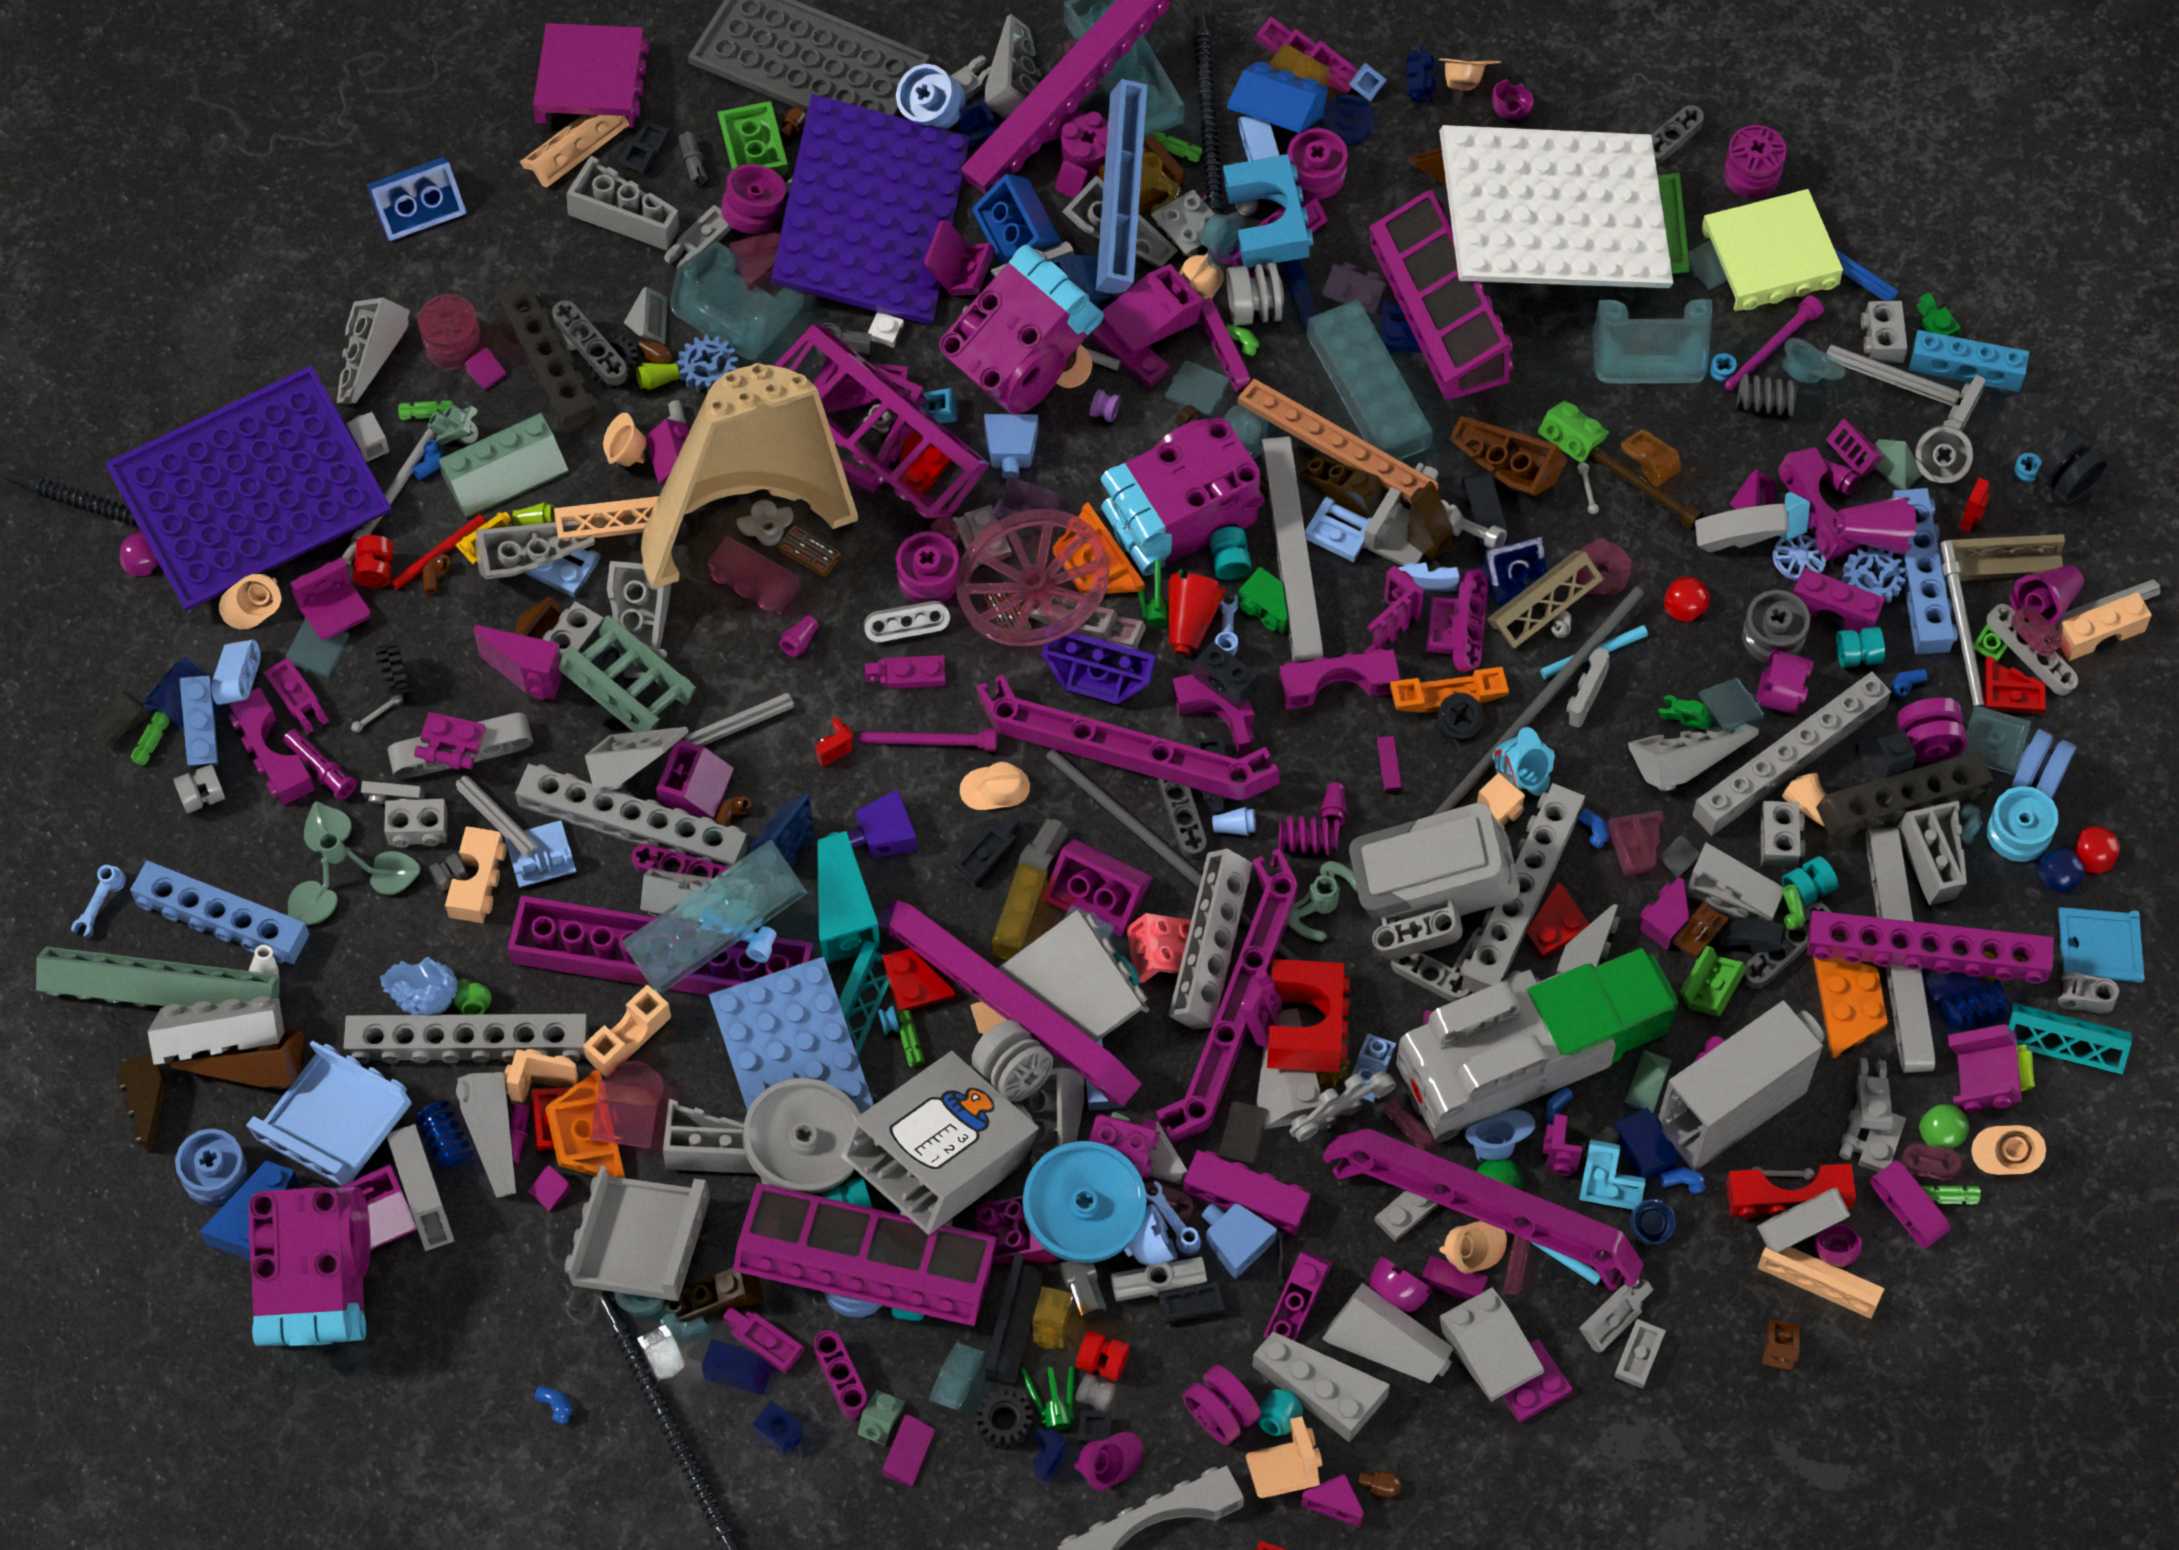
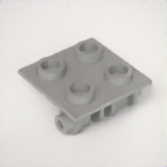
(1184, 221)

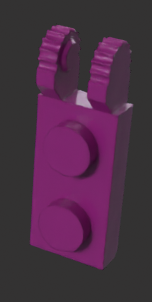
(294, 693)

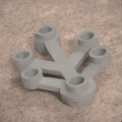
(1345, 1104)

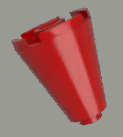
(1191, 610)

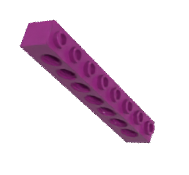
(1944, 938)

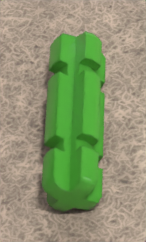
(1179, 147)
(422, 409)
(150, 738)
(909, 1038)
(1953, 1194)

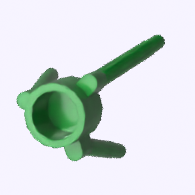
(1157, 610)
(1057, 1414)

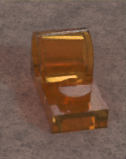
(1656, 457)

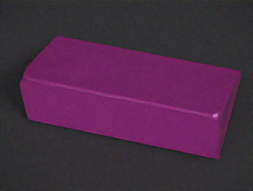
(1449, 1280)
(908, 1451)

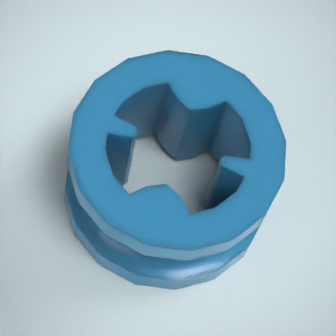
(1720, 360)
(2019, 469)
(888, 1020)

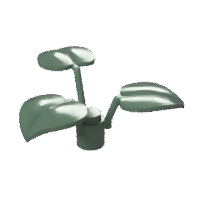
(325, 833)

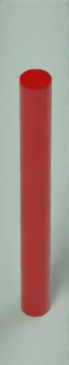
(442, 548)

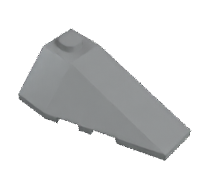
(1681, 759)
(486, 1115)

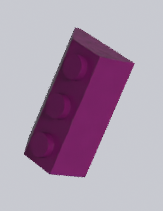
(1097, 885)

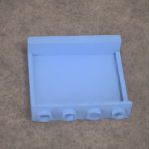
(333, 1115)

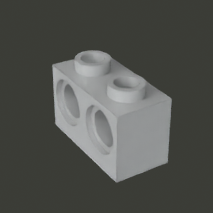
(1889, 332)
(579, 638)
(417, 815)
(1778, 834)

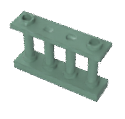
(609, 694)

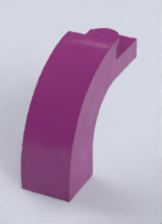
(1195, 697)

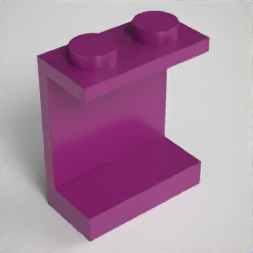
(1987, 1068)

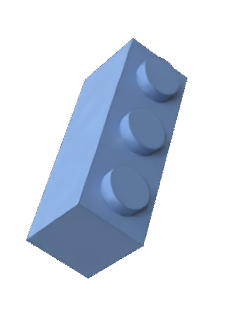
(199, 721)

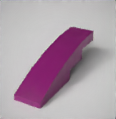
(1274, 35)

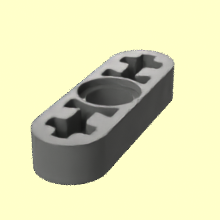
(1676, 124)

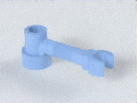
(1227, 639)
(113, 884)
(760, 944)
(1183, 1247)

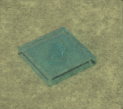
(1998, 738)

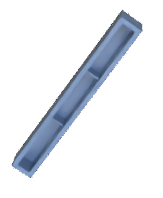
(1121, 187)

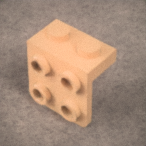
(535, 1067)
(1287, 1465)

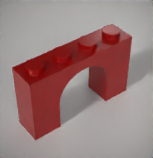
(1314, 1046)

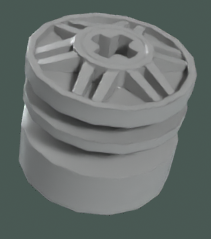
(1254, 294)
(1012, 1060)

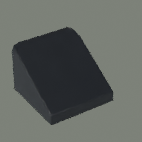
(1680, 857)

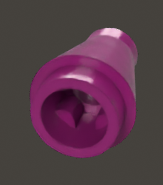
(1841, 478)
(797, 638)
(1334, 804)

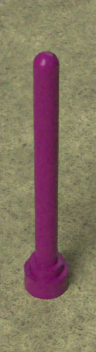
(1809, 310)
(984, 740)

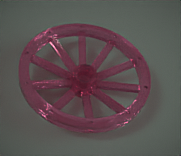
(1032, 575)

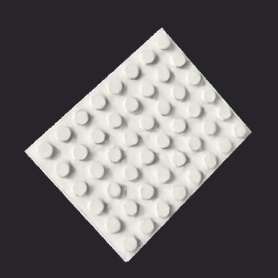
(1555, 207)

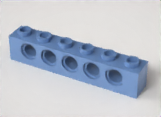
(1927, 636)
(157, 879)

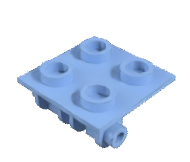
(551, 859)

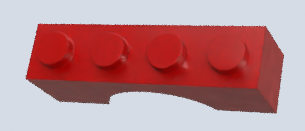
(1754, 1195)

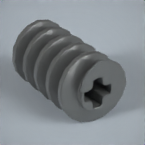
(1766, 394)

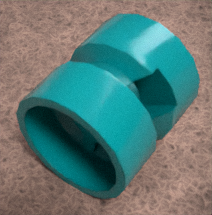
(1230, 552)
(1856, 647)
(1812, 880)
(852, 1192)

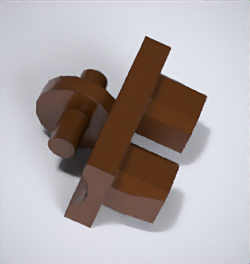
(1699, 930)

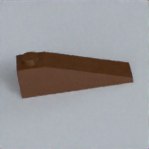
(258, 1066)

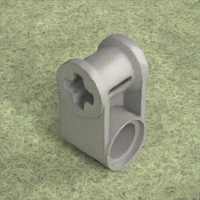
(2086, 992)

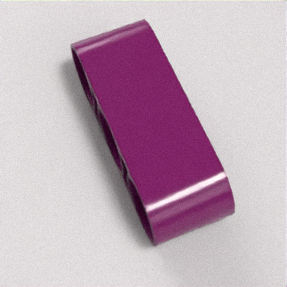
(1910, 1204)
(840, 1361)

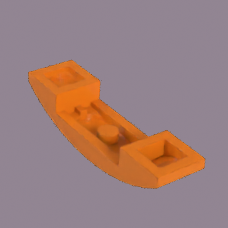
(1426, 697)

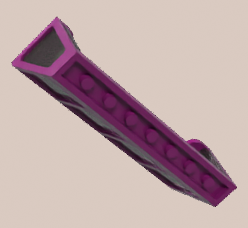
(1446, 315)
(864, 1254)

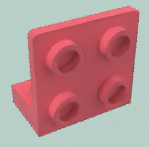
(1157, 944)

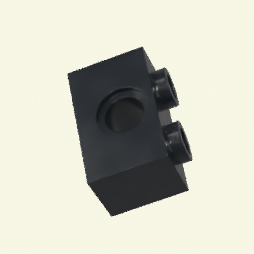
(1225, 675)

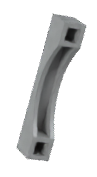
(1207, 1498)

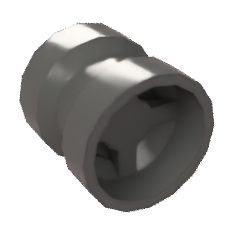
(442, 875)

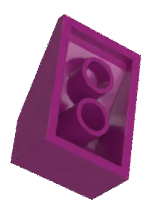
(522, 659)

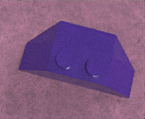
(1099, 666)

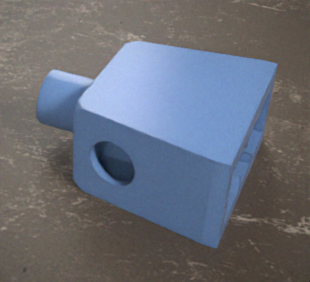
(1011, 441)
(1237, 1236)

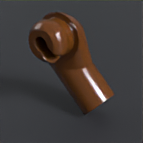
(433, 571)
(733, 808)

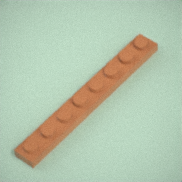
(1331, 438)

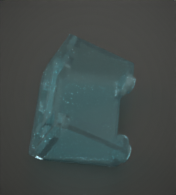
(718, 303)
(1651, 348)

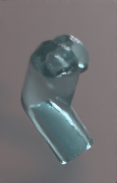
(1973, 824)
(683, 1330)

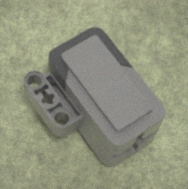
(1431, 875)

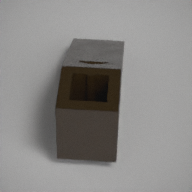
(1348, 486)
(1429, 523)
(146, 1096)
(716, 1295)

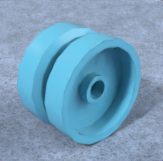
(2022, 823)

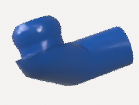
(431, 460)
(1905, 680)
(1598, 827)
(1556, 1103)
(1683, 1175)
(558, 1402)

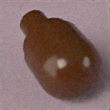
(793, 122)
(656, 352)
(1381, 1483)

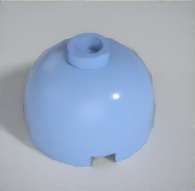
(1152, 1240)

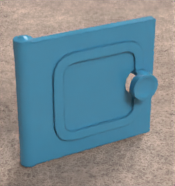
(2107, 944)

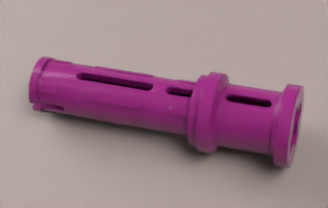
(327, 771)

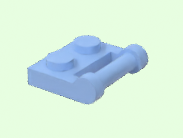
(1336, 535)
(566, 575)

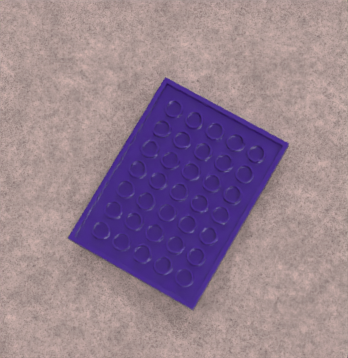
(868, 208)
(248, 487)

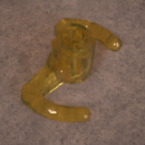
(1154, 177)

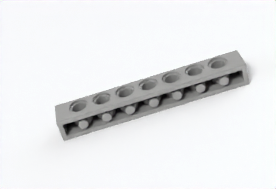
(1791, 753)
(1557, 803)
(614, 822)
(453, 1028)

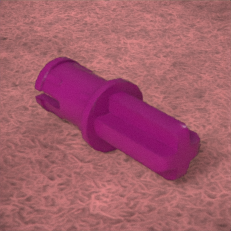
(517, 1126)

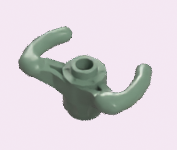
(1322, 898)

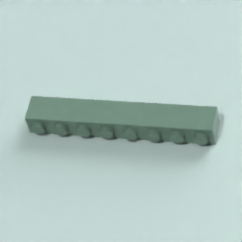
(146, 980)

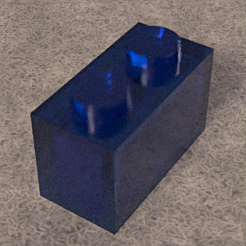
(1645, 1144)

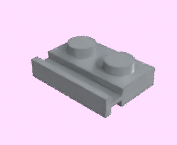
(974, 524)

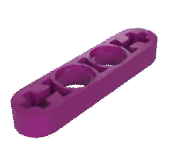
(1223, 346)
(1472, 590)
(688, 863)

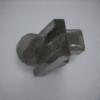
(1580, 1133)

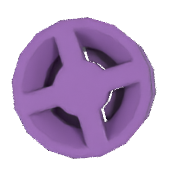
(1105, 405)

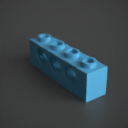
(1966, 358)

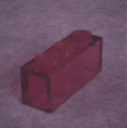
(753, 575)

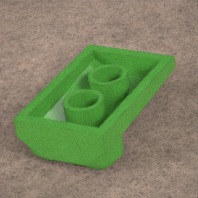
(753, 137)

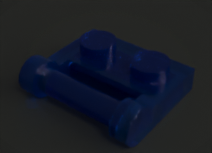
(1397, 334)

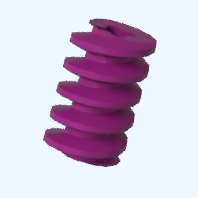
(1308, 835)

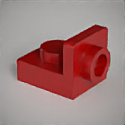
(834, 747)

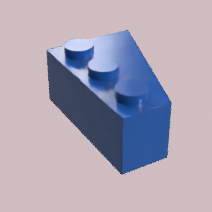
(230, 1225)

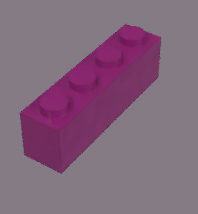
(1234, 1183)

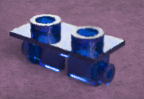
(1423, 84)

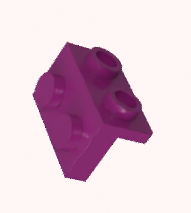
(1562, 1158)

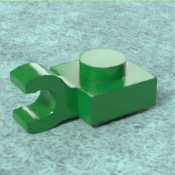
(1936, 320)
(1689, 713)

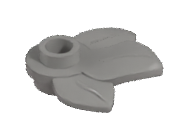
(766, 522)

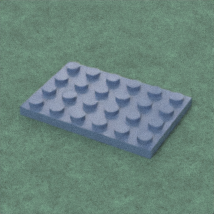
(789, 1030)

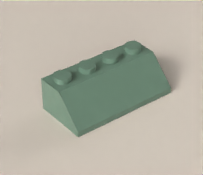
(503, 466)

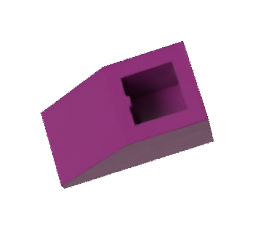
(1667, 915)

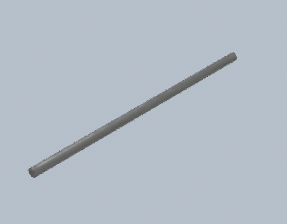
(1543, 698)
(1145, 834)

